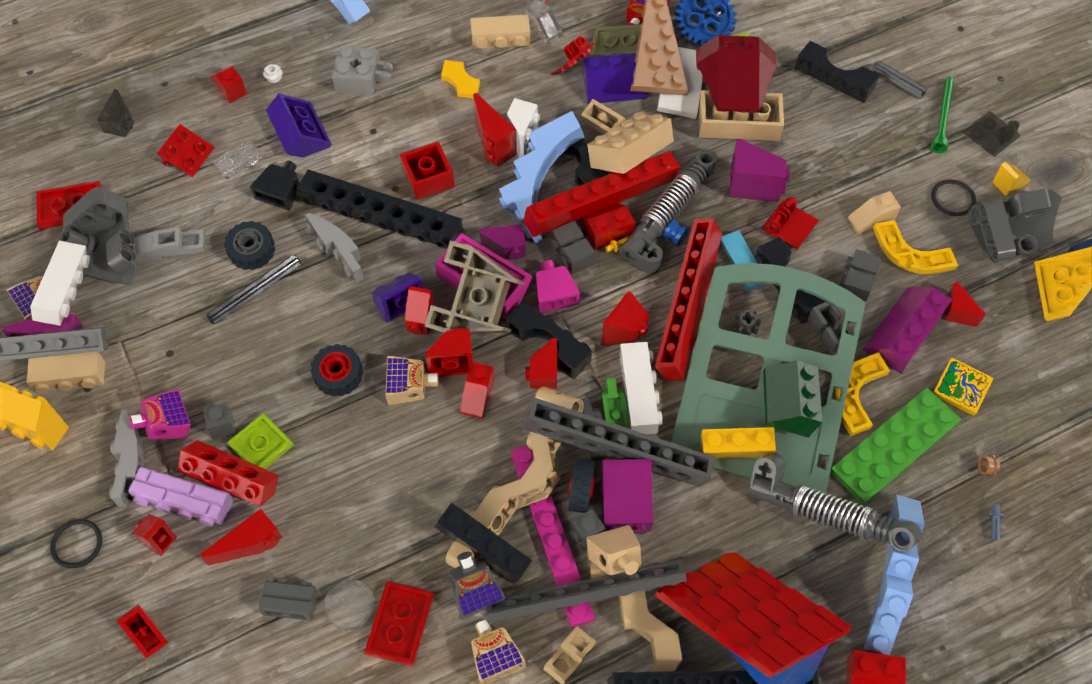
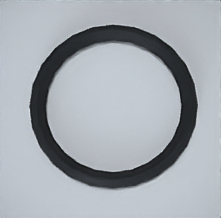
(933, 196)
(86, 561)

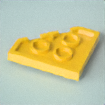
(1064, 282)

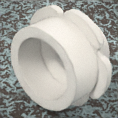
(272, 73)

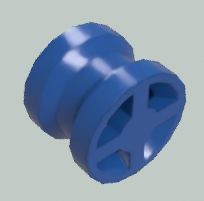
(676, 232)

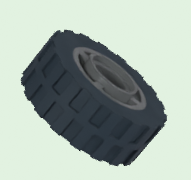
(252, 256)

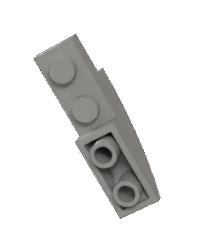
(168, 242)
(335, 242)
(130, 455)

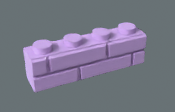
(180, 496)

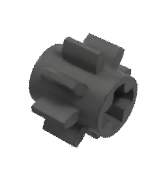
(746, 322)

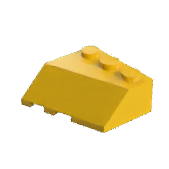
(30, 417)

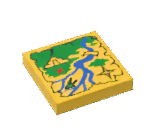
(962, 386)

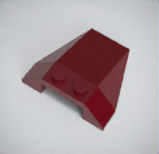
(736, 71)

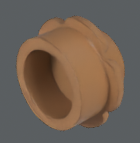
(989, 465)

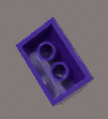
(610, 78)
(297, 126)

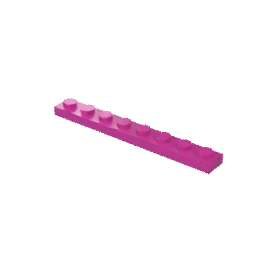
(553, 541)

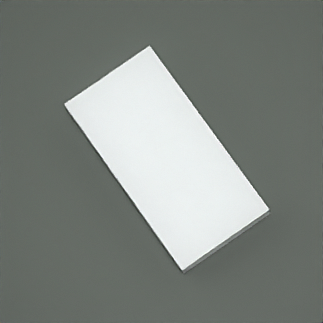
(687, 104)

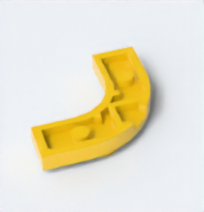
(908, 258)
(863, 371)

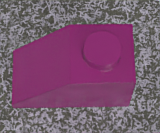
(505, 241)

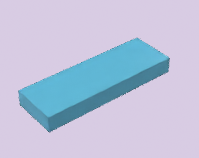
(739, 253)

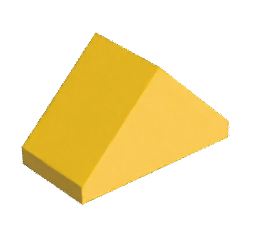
(1009, 179)

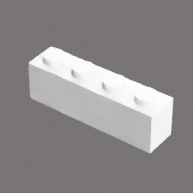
(59, 283)
(639, 387)

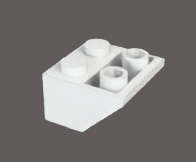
(524, 119)

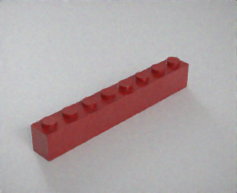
(600, 194)
(689, 300)

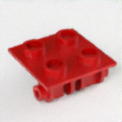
(575, 51)
(185, 150)
(790, 223)

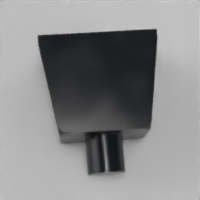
(277, 185)

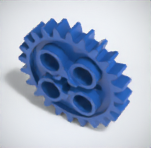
(699, 32)

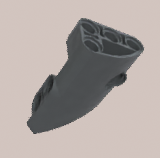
(1007, 223)
(103, 227)

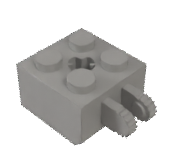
(359, 70)

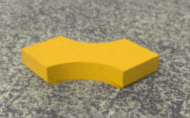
(456, 75)

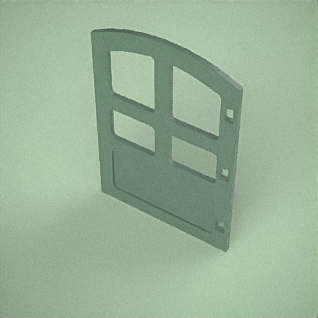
(728, 406)

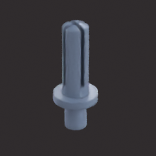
(995, 525)

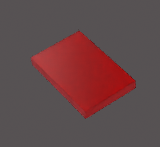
(56, 201)
(399, 624)

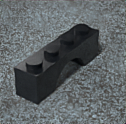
(855, 83)
(583, 172)
(777, 253)
(528, 323)
(496, 551)

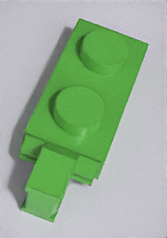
(614, 404)

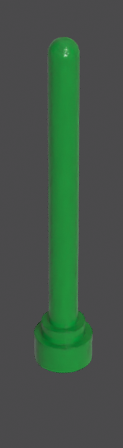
(940, 142)

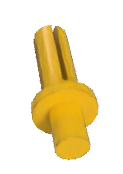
(615, 245)

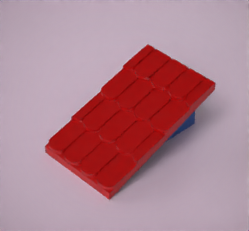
(758, 618)

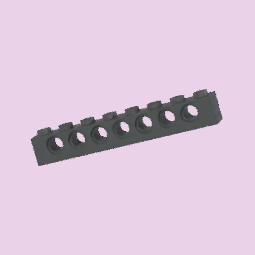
(617, 441)

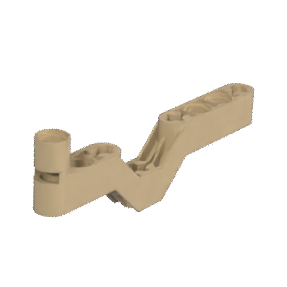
(532, 487)
(636, 616)

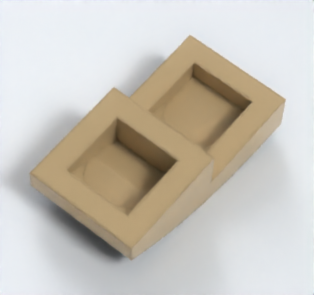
(570, 655)

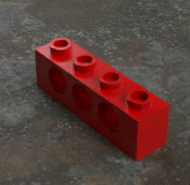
(228, 472)

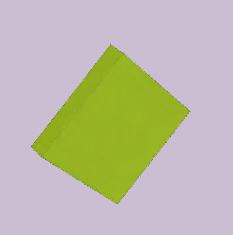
(260, 442)

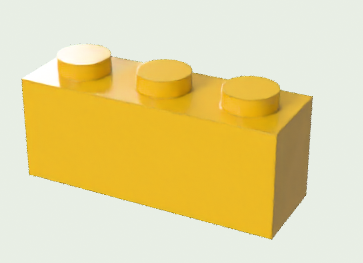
(738, 442)

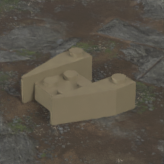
(478, 296)

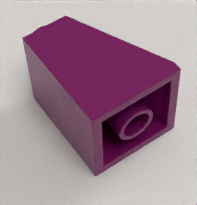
(757, 173)
(627, 494)

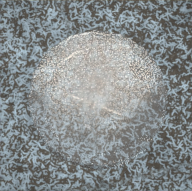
(349, 605)

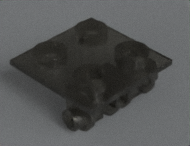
(993, 133)

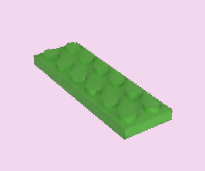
(895, 446)

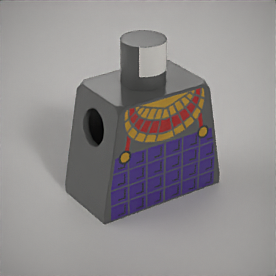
(474, 585)

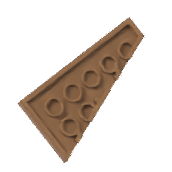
(657, 55)

